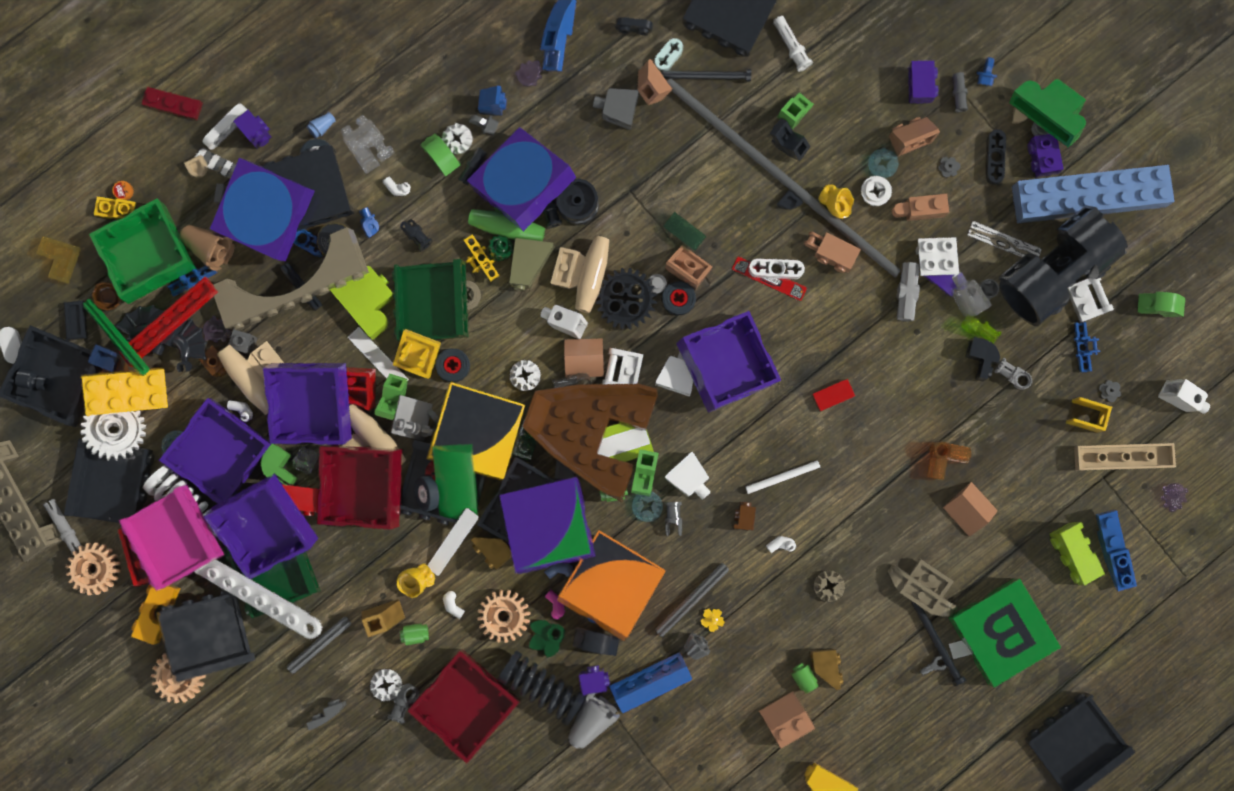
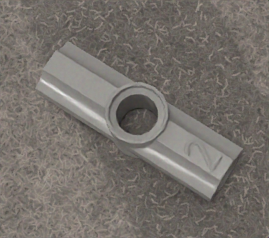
(908, 291)

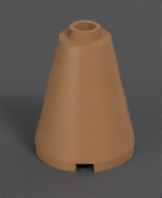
(208, 246)

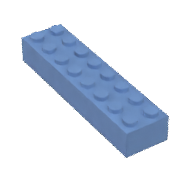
(1107, 191)

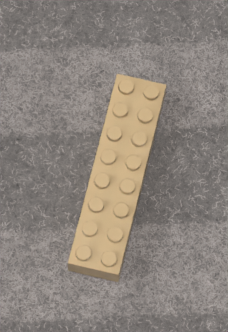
(1124, 457)

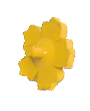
(712, 619)

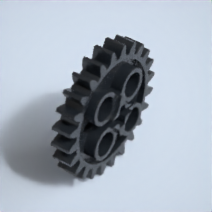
(624, 315)

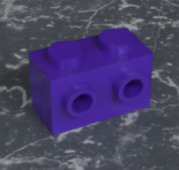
(922, 81)
(253, 129)
(1045, 155)
(594, 680)

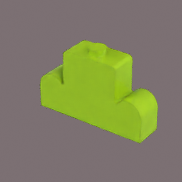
(364, 300)

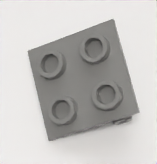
(412, 418)

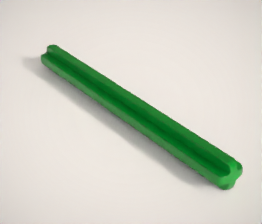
(116, 337)

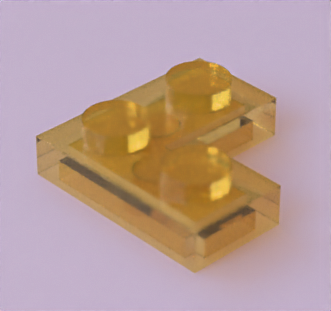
(64, 258)

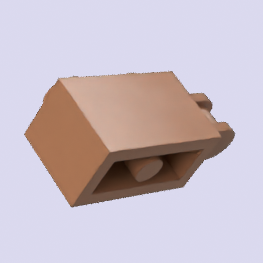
(922, 207)
(833, 251)

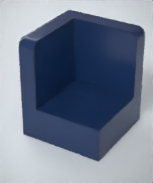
(104, 358)

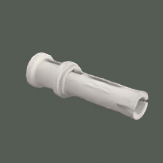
(796, 50)

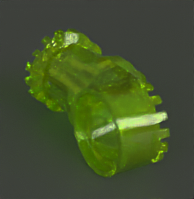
(973, 326)

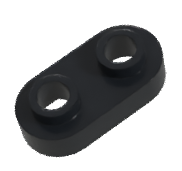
(628, 25)

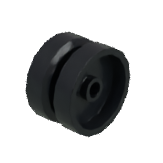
(582, 212)

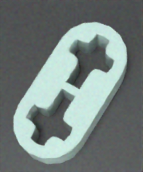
(665, 52)

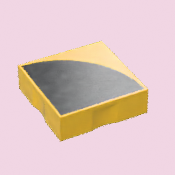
(479, 420)

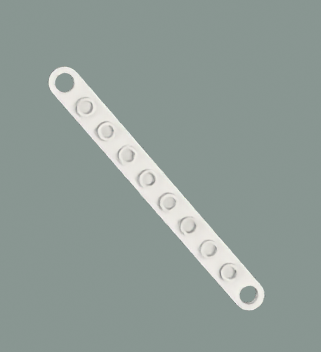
(260, 598)

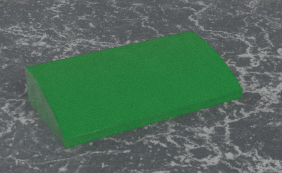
(455, 480)

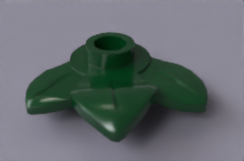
(543, 638)

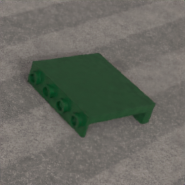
(431, 300)
(287, 579)

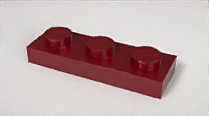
(172, 103)

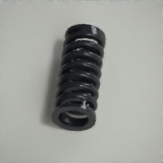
(511, 671)

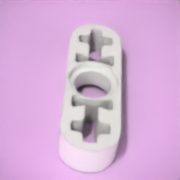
(223, 128)
(790, 273)

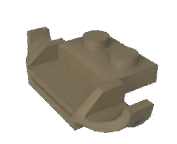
(924, 587)

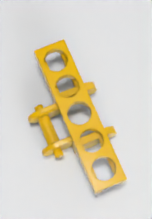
(475, 256)

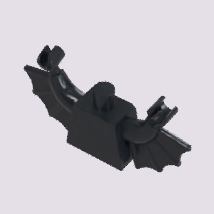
(185, 338)

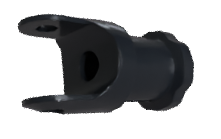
(551, 215)
(415, 233)

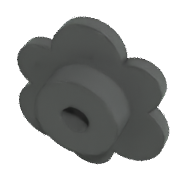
(944, 167)
(1105, 390)

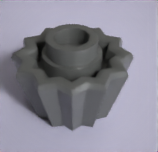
(696, 646)

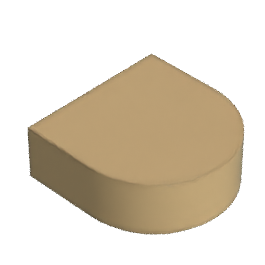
(197, 166)

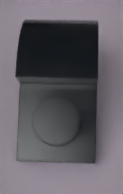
(788, 141)
(986, 353)
(595, 641)

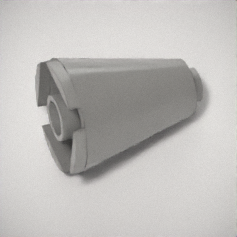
(592, 720)

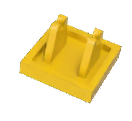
(416, 353)

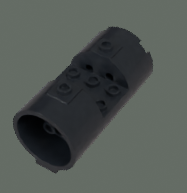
(1085, 247)

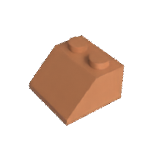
(913, 136)
(786, 719)

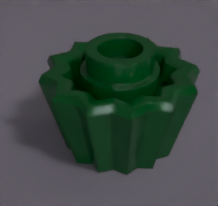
(500, 248)

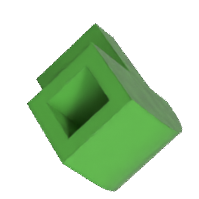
(795, 110)
(440, 154)
(1162, 303)
(392, 389)
(273, 463)
(644, 472)

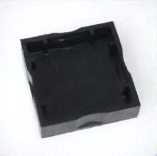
(63, 364)
(519, 477)

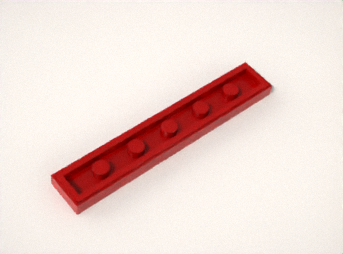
(172, 318)

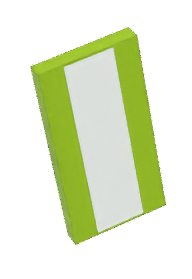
(624, 442)

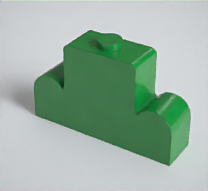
(1053, 109)

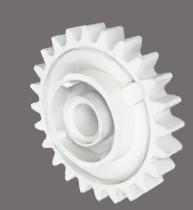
(117, 443)

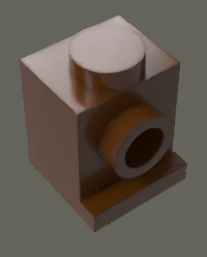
(744, 516)

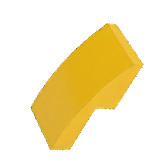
(113, 208)

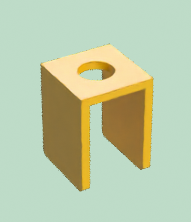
(1104, 414)

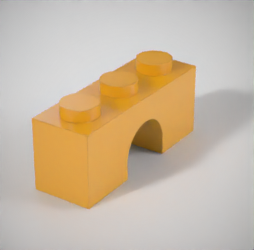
(147, 625)

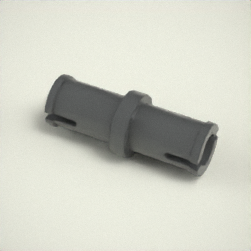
(959, 92)

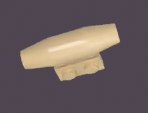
(582, 272)
(249, 373)
(368, 432)

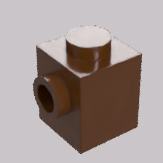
(213, 362)

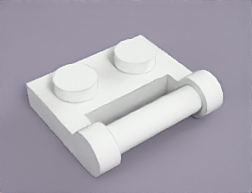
(1084, 302)
(629, 369)

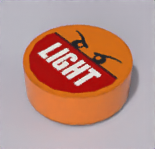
(123, 190)

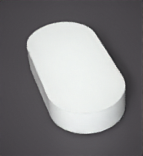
(10, 343)

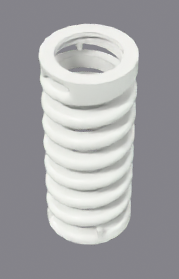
(159, 477)

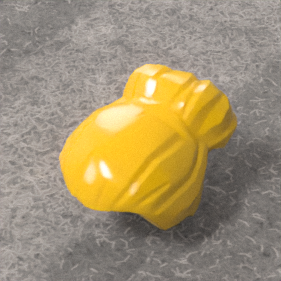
(837, 200)
(415, 580)

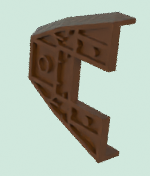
(574, 421)

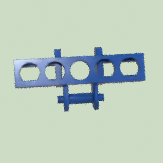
(183, 280)
(1085, 339)

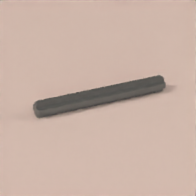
(692, 599)

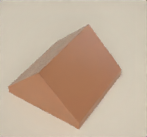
(688, 267)
(584, 357)
(970, 509)

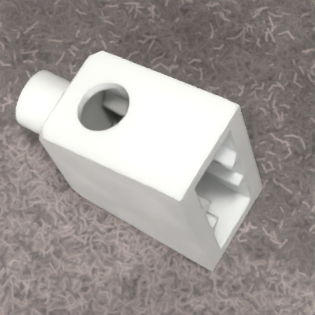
(571, 322)
(675, 376)
(1184, 396)
(689, 477)

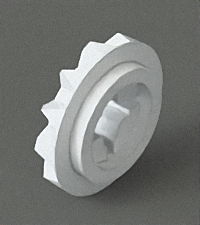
(466, 138)
(881, 184)
(520, 383)
(389, 676)

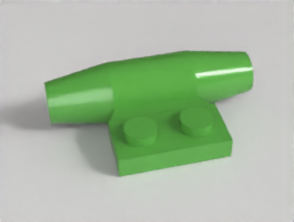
(497, 224)

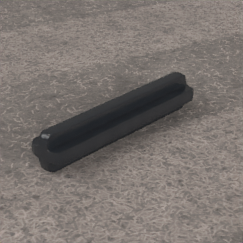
(297, 282)

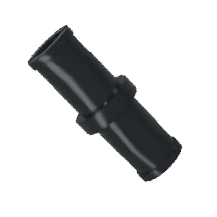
(472, 165)

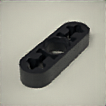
(1001, 150)

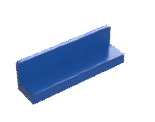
(650, 682)

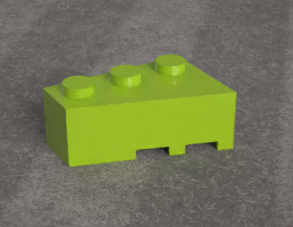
(1076, 553)

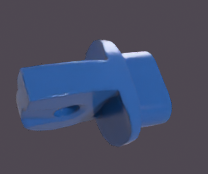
(986, 77)
(369, 224)

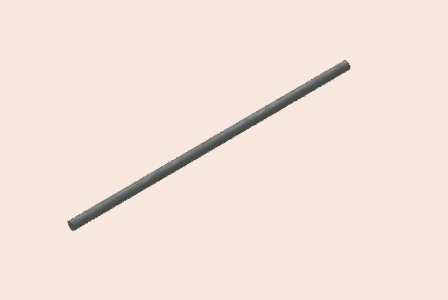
(783, 178)

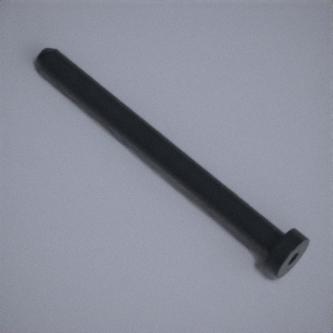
(708, 75)
(939, 645)

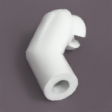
(396, 189)
(450, 606)

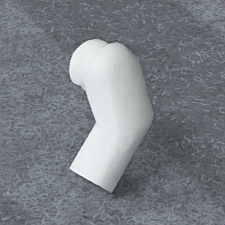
(243, 409)
(783, 543)

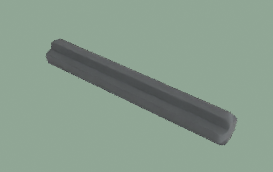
(318, 645)

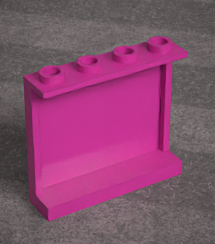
(171, 538)

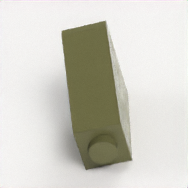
(528, 261)

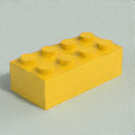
(124, 391)

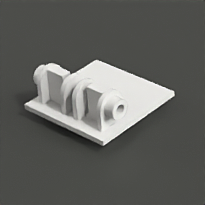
(938, 256)

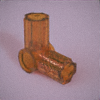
(952, 452)

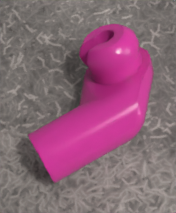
(558, 608)

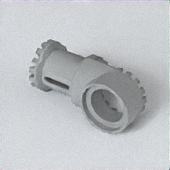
(1013, 373)

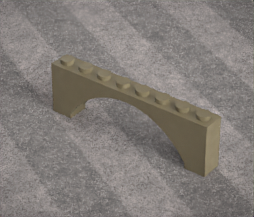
(341, 264)

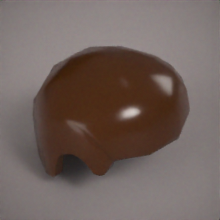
(105, 296)

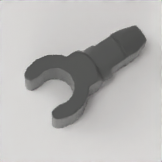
(932, 666)

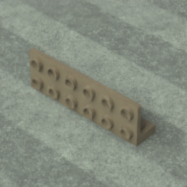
(16, 515)

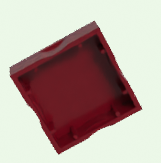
(359, 486)
(464, 705)

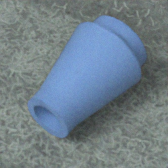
(320, 125)

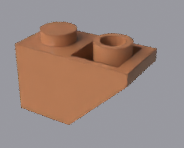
(652, 83)

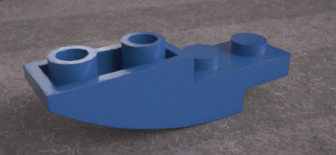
(555, 33)
(1114, 550)

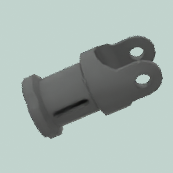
(673, 516)

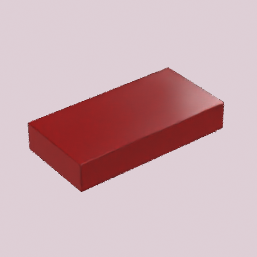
(833, 395)

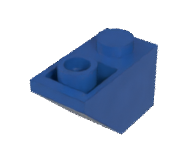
(492, 101)

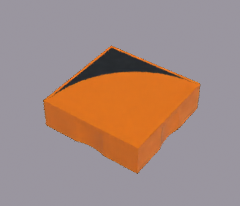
(611, 586)

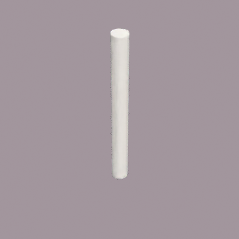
(782, 477)

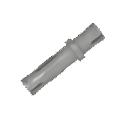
(67, 534)

